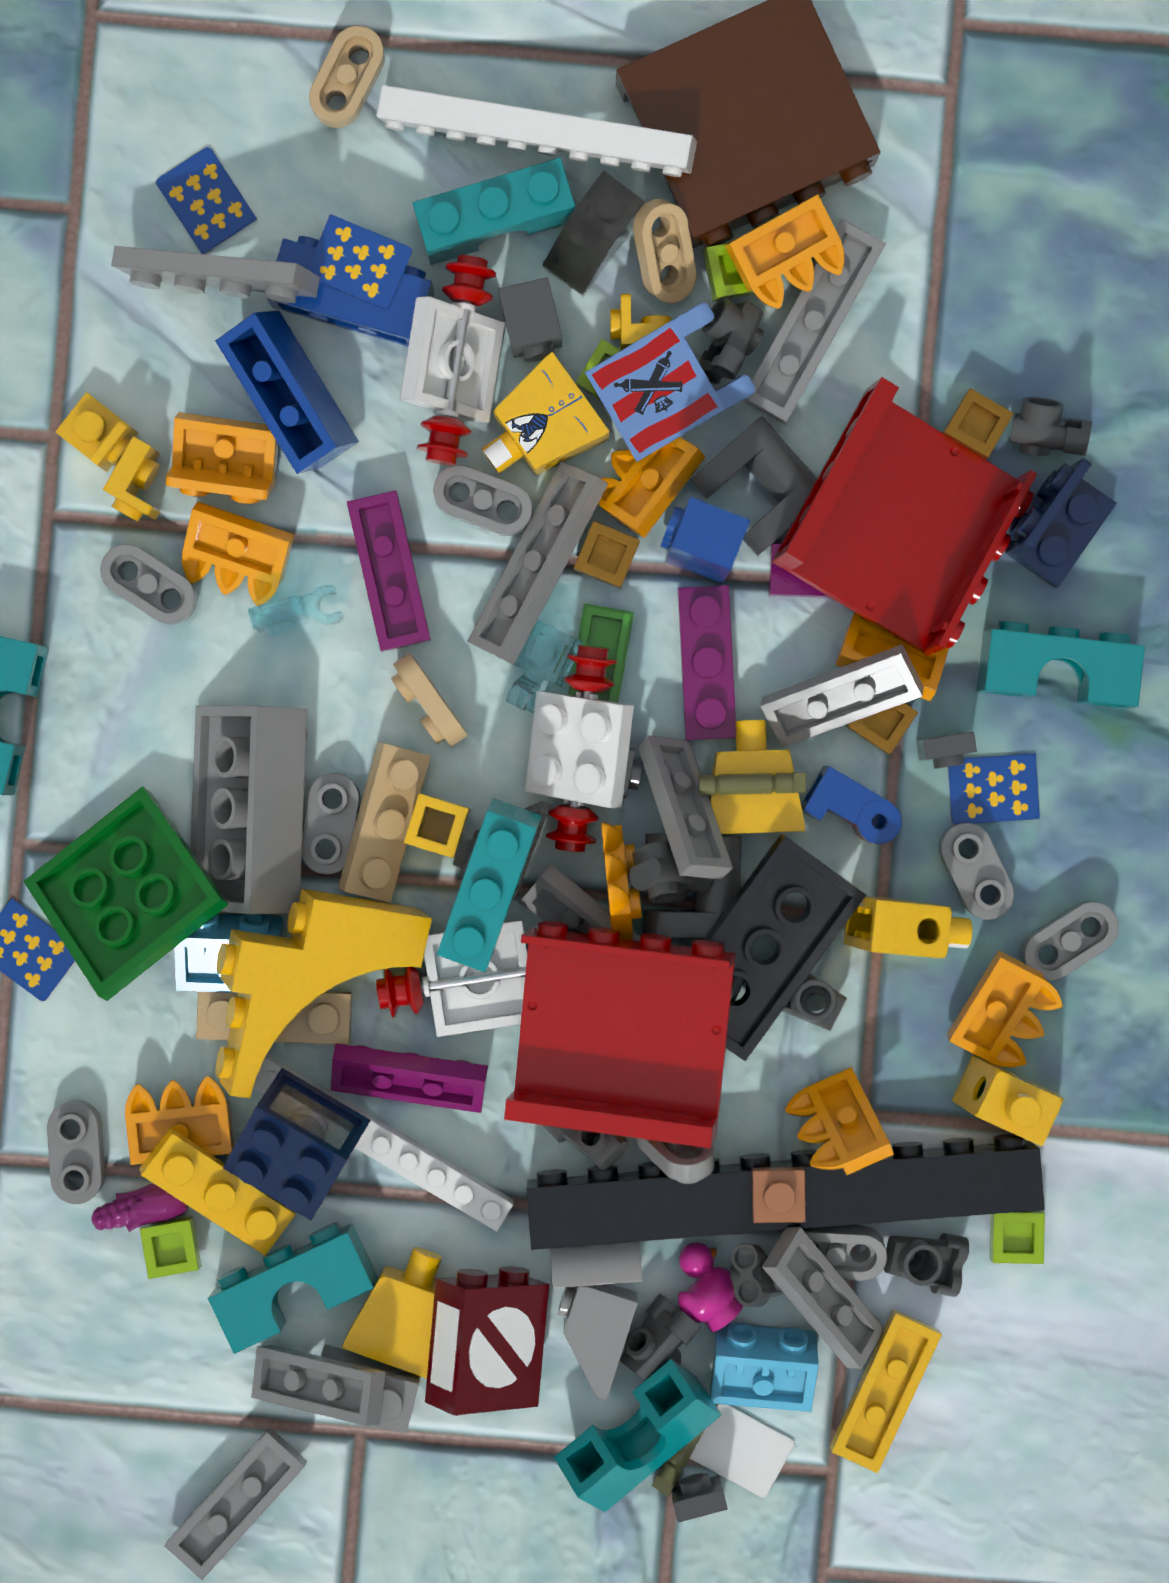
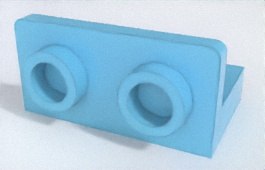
(199, 952)
(764, 1367)

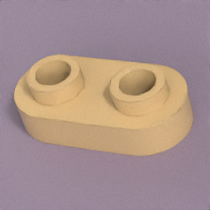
(344, 78)
(665, 247)
(440, 719)

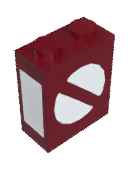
(486, 1341)

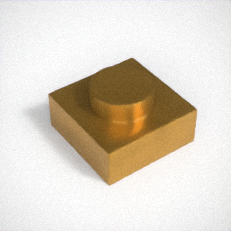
(978, 423)
(606, 554)
(885, 727)

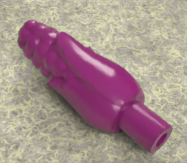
(138, 1208)

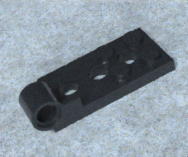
(798, 940)

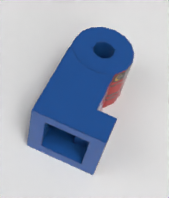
(868, 813)

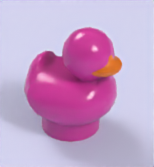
(712, 1295)

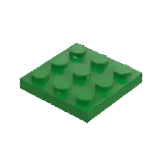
(125, 893)

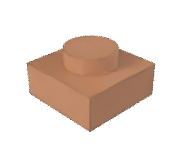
(778, 1194)

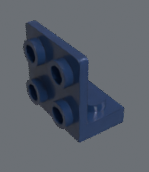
(1062, 526)

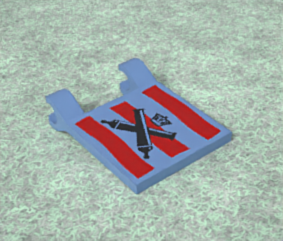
(659, 387)

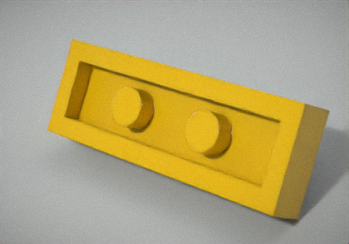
(215, 1193)
(885, 1391)

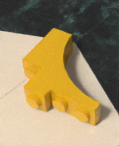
(279, 976)

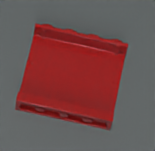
(903, 523)
(622, 1034)

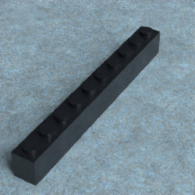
(902, 1187)

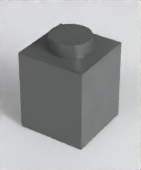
(531, 319)

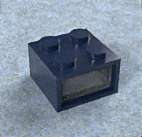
(296, 1143)

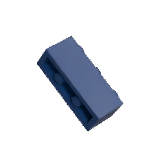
(349, 311)
(287, 391)
(704, 539)

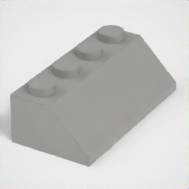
(250, 804)

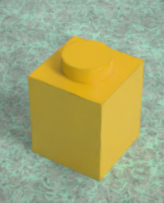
(437, 825)

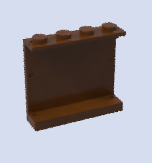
(765, 115)

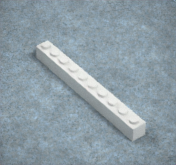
(537, 129)
(413, 1159)

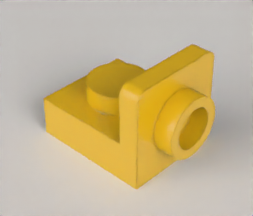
(628, 332)
(96, 432)
(133, 471)

